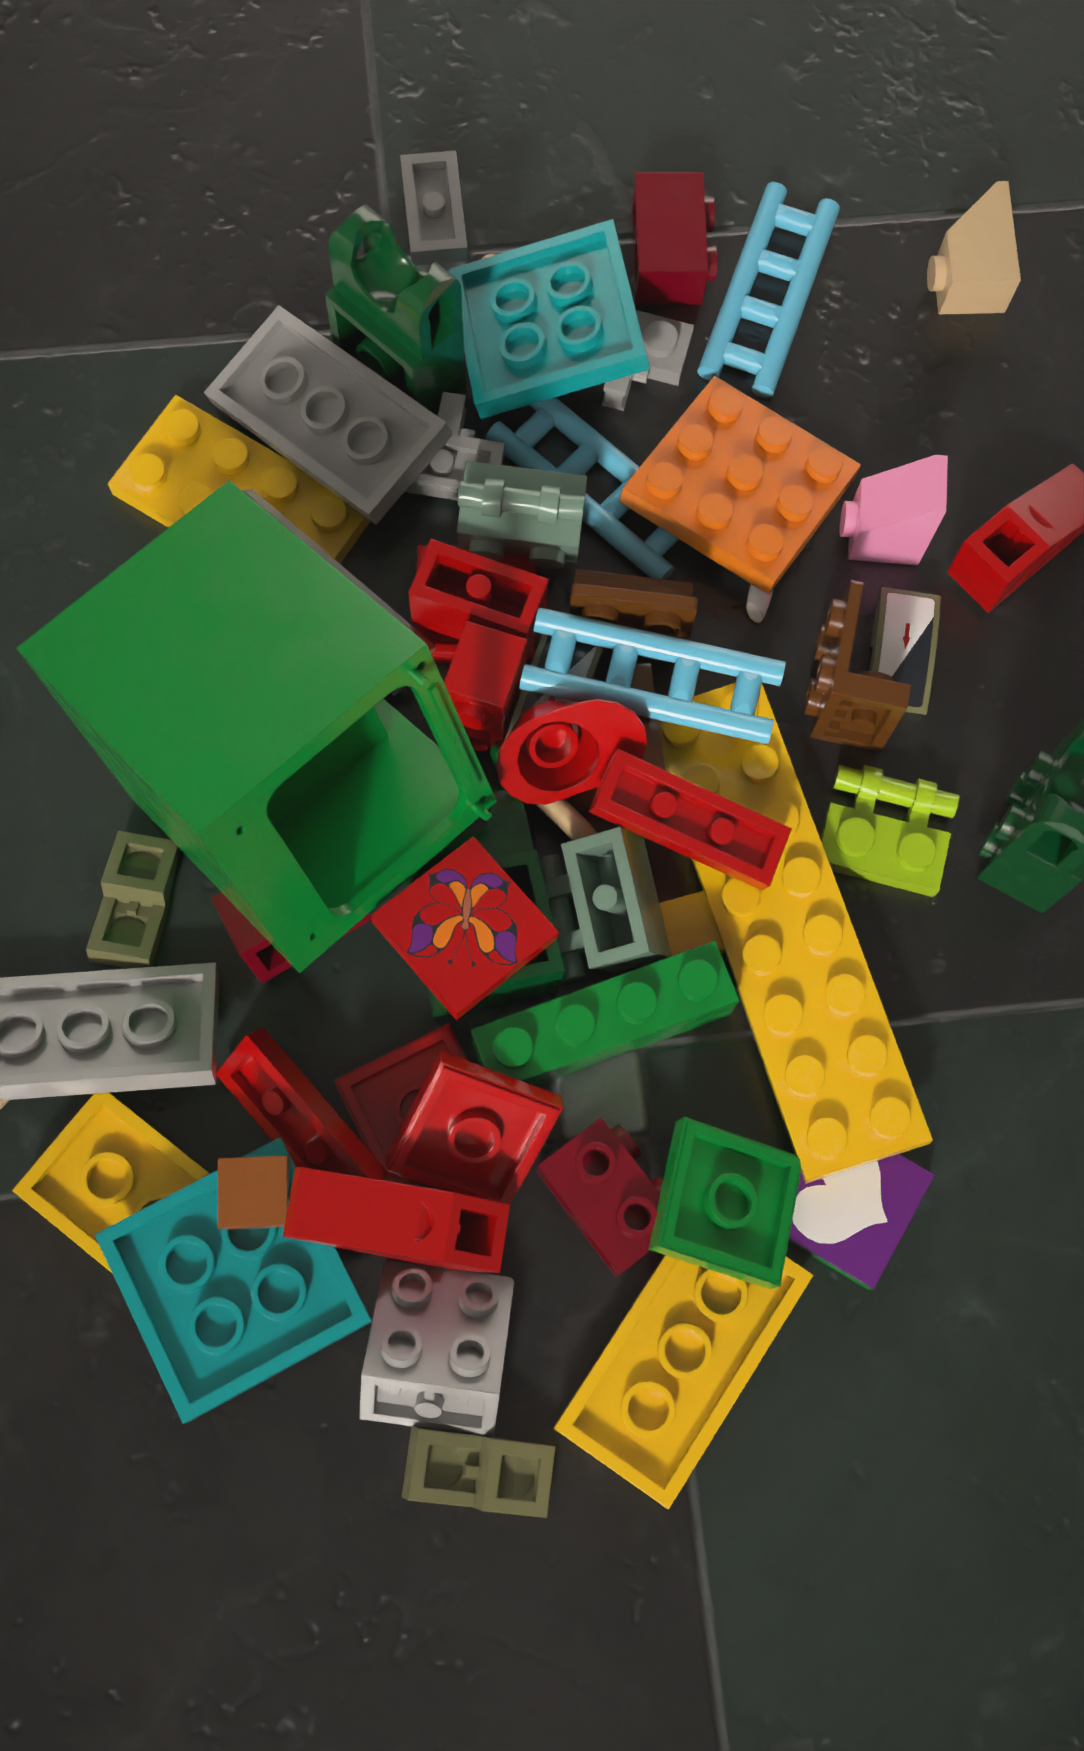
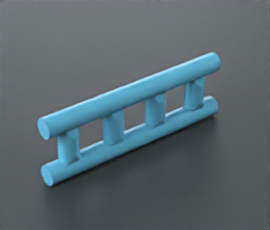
(782, 318)
(591, 450)
(688, 659)

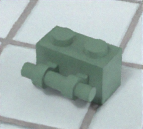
(521, 513)
(612, 901)

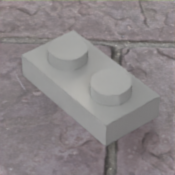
(434, 208)

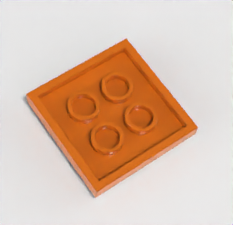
(740, 484)

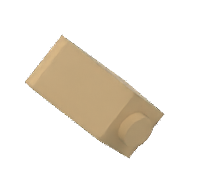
(978, 258)

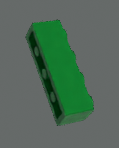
(609, 1018)

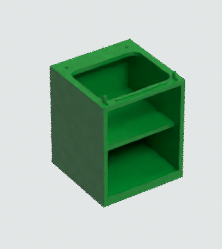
(251, 722)

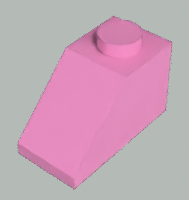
(896, 512)

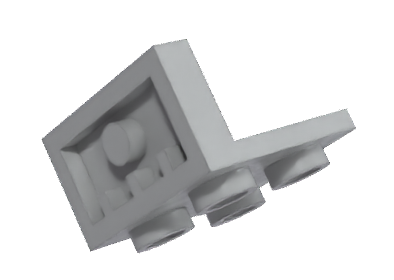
(436, 1349)

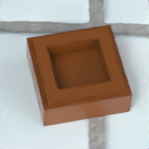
(253, 1192)

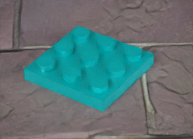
(549, 320)
(226, 1302)

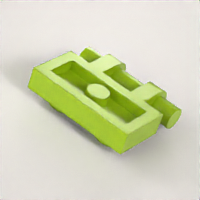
(882, 847)

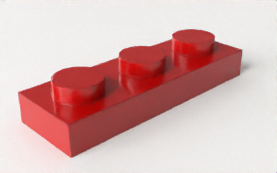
(690, 820)
(294, 1110)

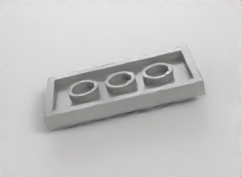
(328, 414)
(108, 1031)

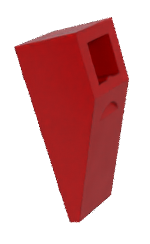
(1021, 539)
(397, 1220)

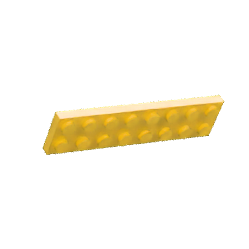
(800, 964)

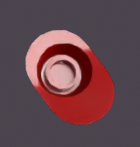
(566, 748)

